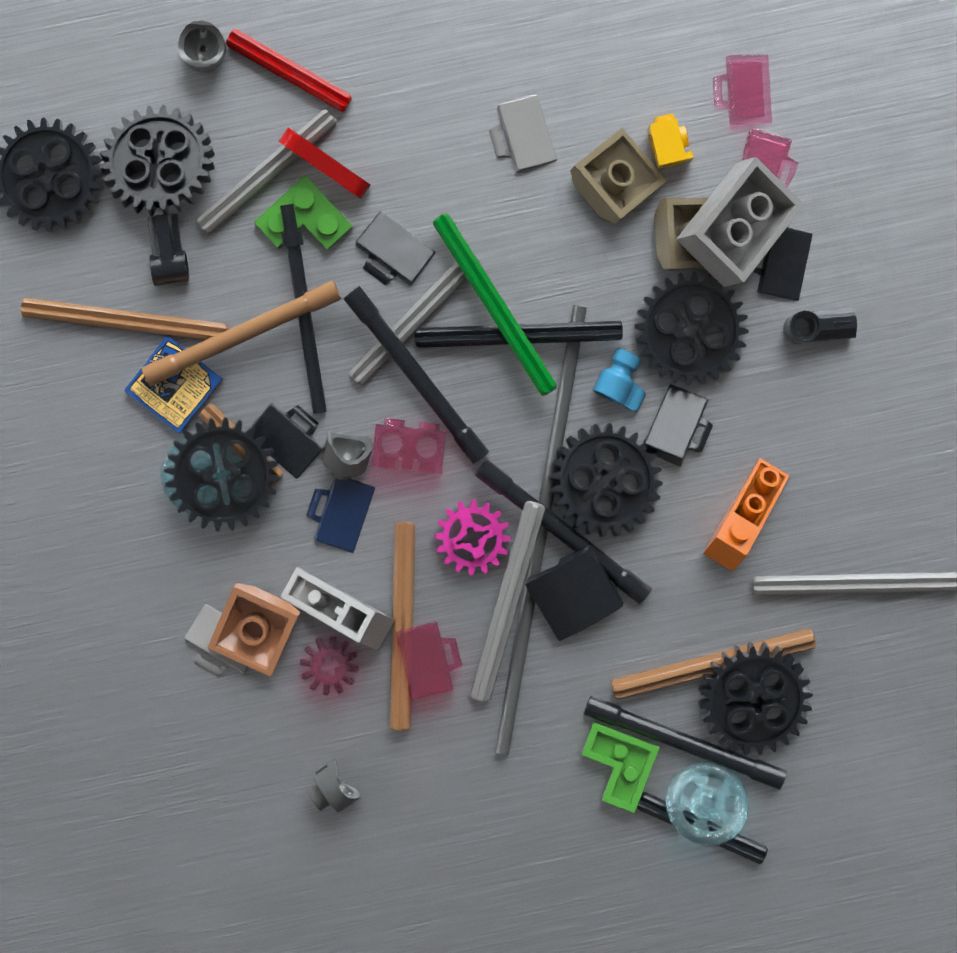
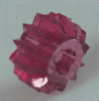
(340, 670)

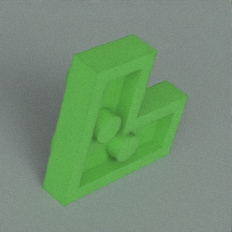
(311, 211)
(630, 761)

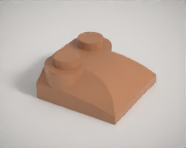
(254, 628)

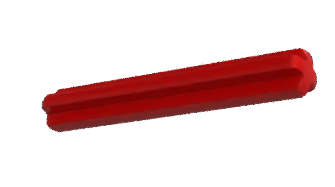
(288, 70)

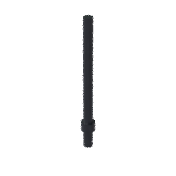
(292, 240)

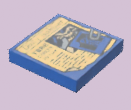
(179, 396)

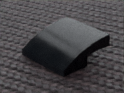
(574, 593)

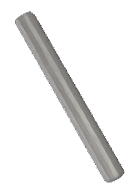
(262, 175)
(410, 322)

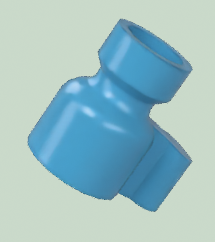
(616, 381)

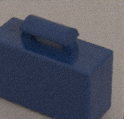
(342, 513)

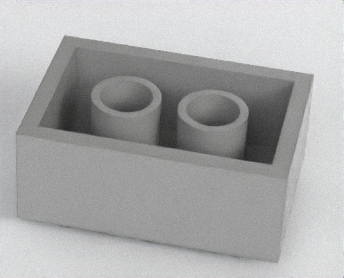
(740, 222)

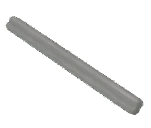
(855, 583)
(507, 601)

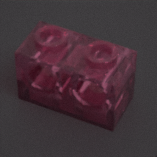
(408, 456)

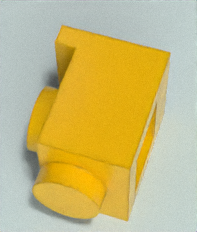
(668, 142)

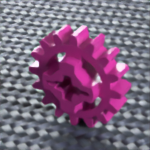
(478, 552)

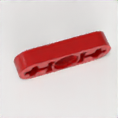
(324, 163)

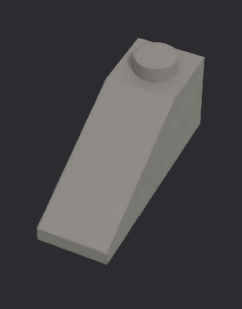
(337, 609)

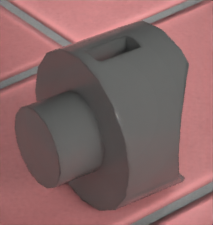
(201, 46)
(346, 455)
(331, 789)

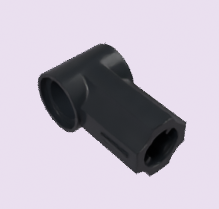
(168, 259)
(823, 325)

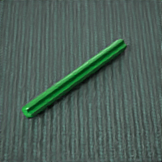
(494, 304)

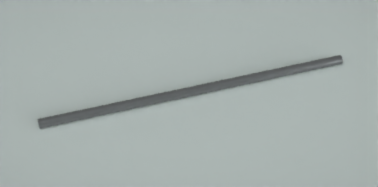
(527, 602)

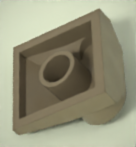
(616, 177)
(670, 220)

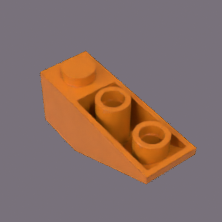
(746, 515)

